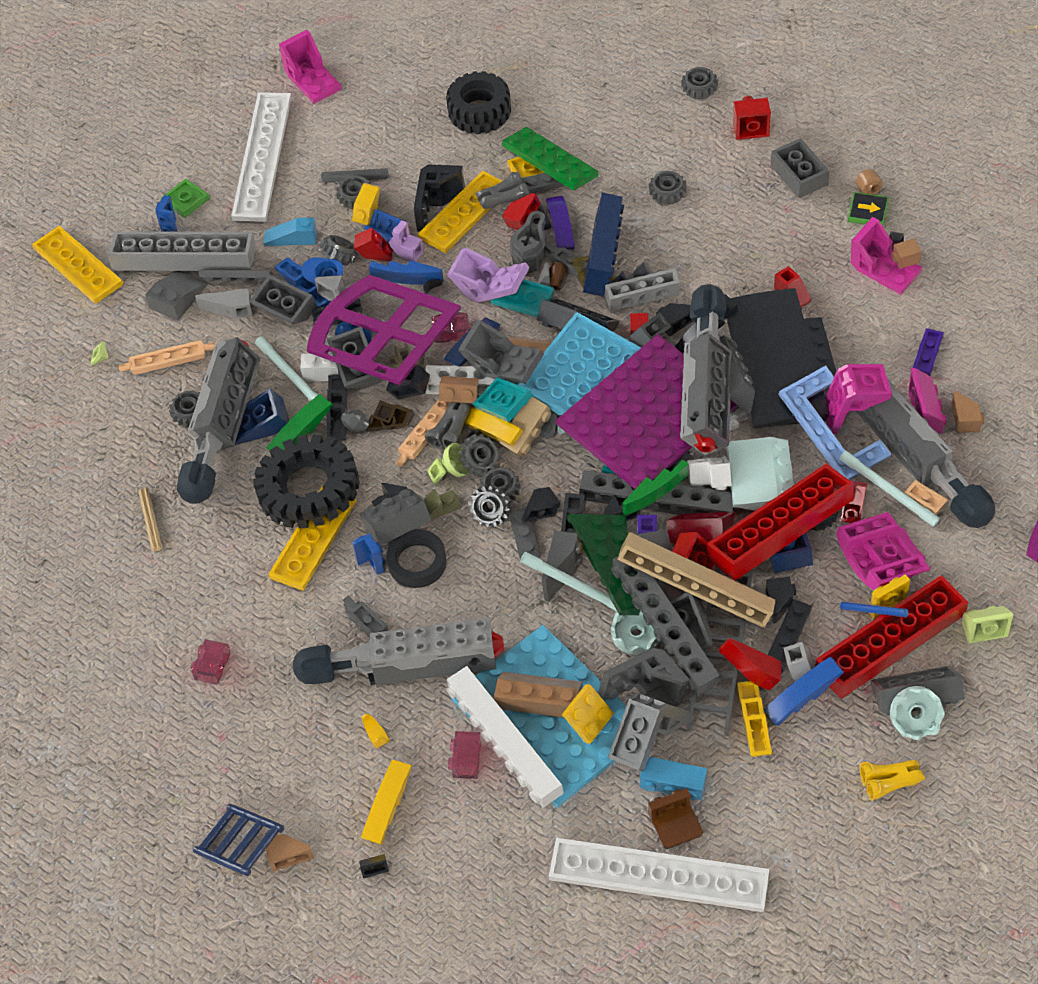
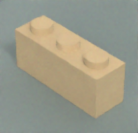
(530, 420)

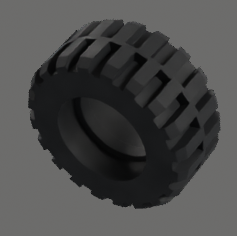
(478, 117)

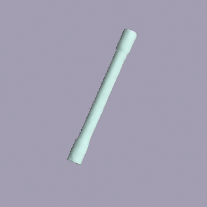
(267, 349)
(855, 464)
(537, 564)

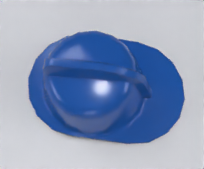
(321, 267)

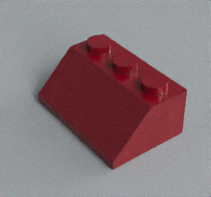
(705, 524)

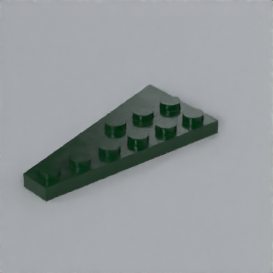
(602, 542)

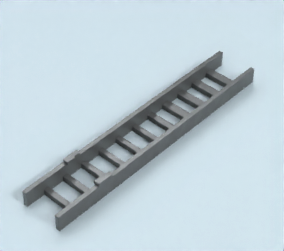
(715, 655)

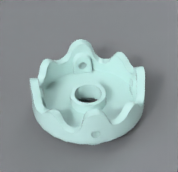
(626, 641)
(926, 722)

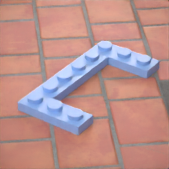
(797, 401)

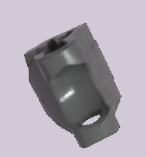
(529, 242)

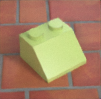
(987, 623)

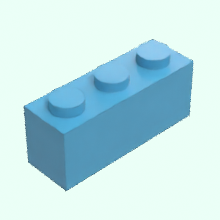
(671, 776)

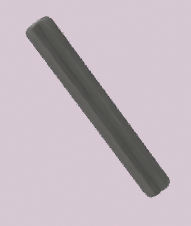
(335, 176)

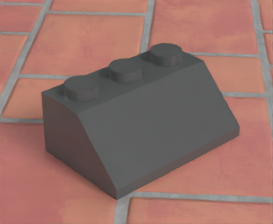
(284, 300)
(354, 343)

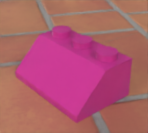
(924, 399)

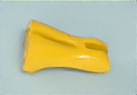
(889, 777)

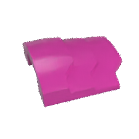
(880, 550)

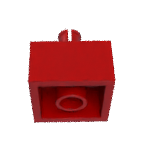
(751, 118)
(694, 548)

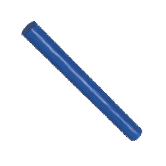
(874, 609)

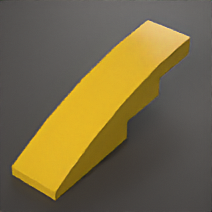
(493, 426)
(754, 719)
(386, 801)

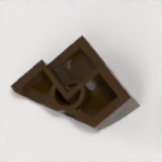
(389, 417)

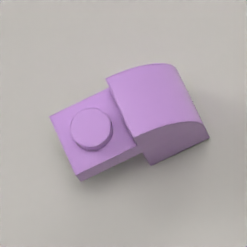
(404, 244)

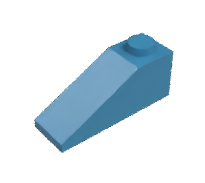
(294, 232)

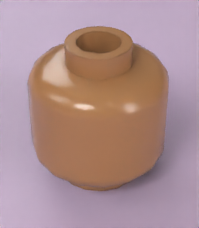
(869, 182)

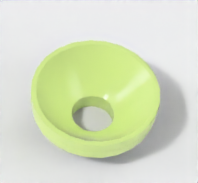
(451, 454)

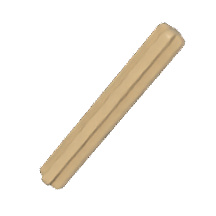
(150, 520)

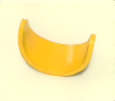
(375, 731)

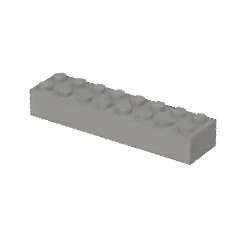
(181, 251)

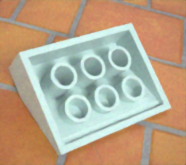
(759, 471)

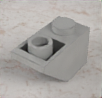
(798, 660)

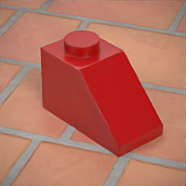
(519, 210)

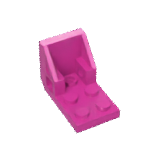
(305, 67)
(872, 257)
(855, 389)

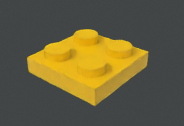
(890, 594)
(588, 714)

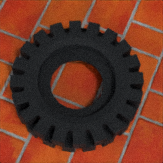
(326, 454)

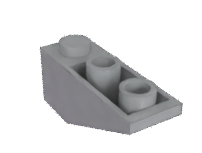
(227, 303)

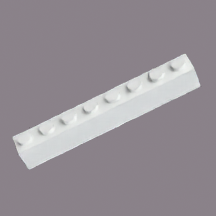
(505, 737)

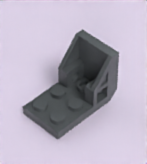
(497, 356)
(655, 665)
(640, 726)

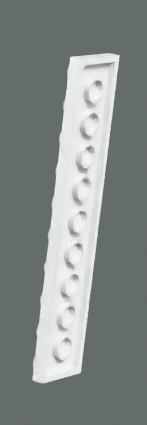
(261, 157)
(659, 874)

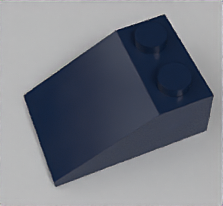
(262, 417)
(793, 556)

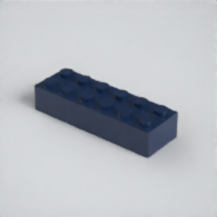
(603, 244)

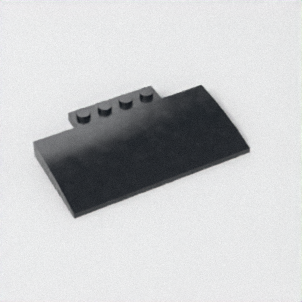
(778, 351)

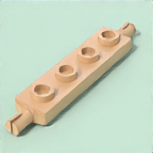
(167, 357)
(416, 441)

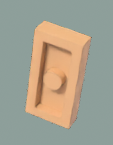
(926, 497)

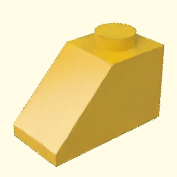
(366, 204)

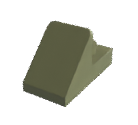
(441, 504)

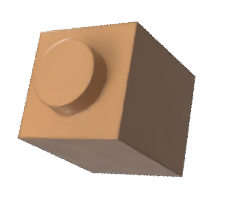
(906, 253)

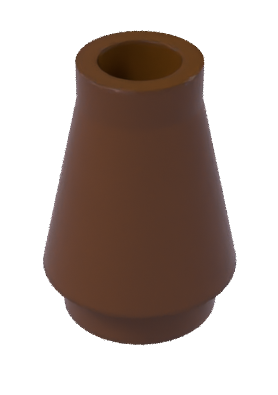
(557, 274)

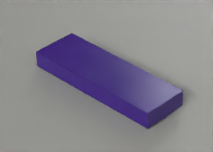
(928, 351)

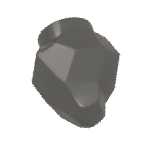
(355, 421)

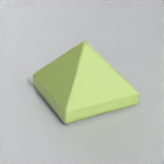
(99, 353)
(436, 471)

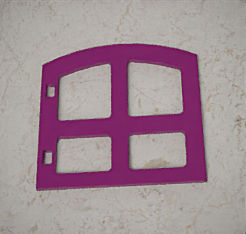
(384, 330)

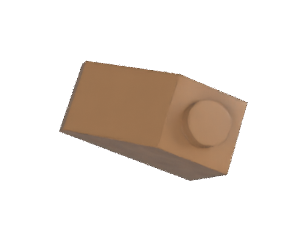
(966, 414)
(286, 852)

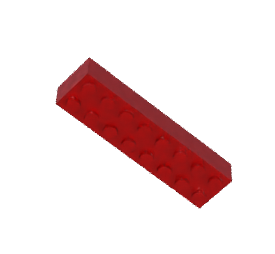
(780, 521)
(893, 637)

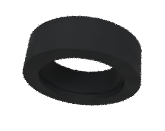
(420, 578)

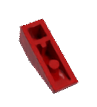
(753, 664)

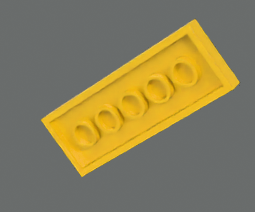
(458, 215)
(77, 264)
(306, 550)

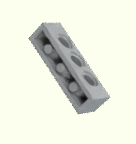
(642, 290)

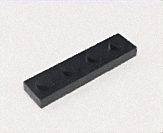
(790, 630)

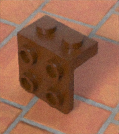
(674, 818)

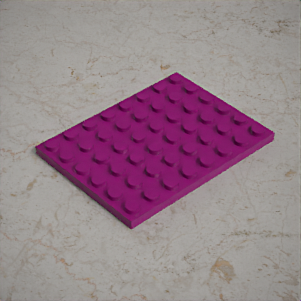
(634, 414)

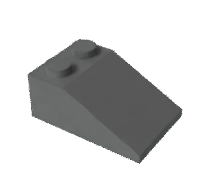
(174, 294)
(563, 555)
(695, 618)

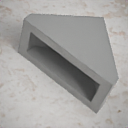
(329, 286)

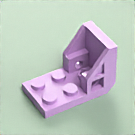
(482, 279)

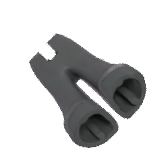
(504, 192)
(450, 426)

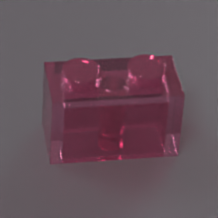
(466, 755)

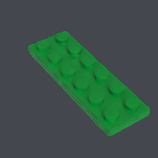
(550, 158)

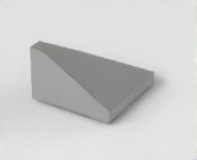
(545, 275)

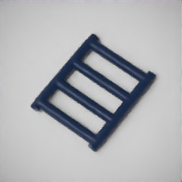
(230, 863)

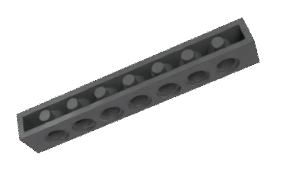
(602, 486)
(675, 626)

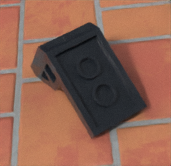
(436, 187)

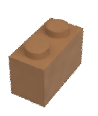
(458, 389)

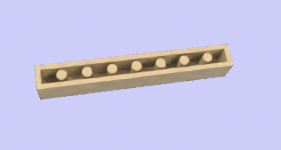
(696, 579)

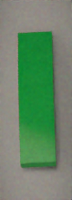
(304, 421)
(651, 491)

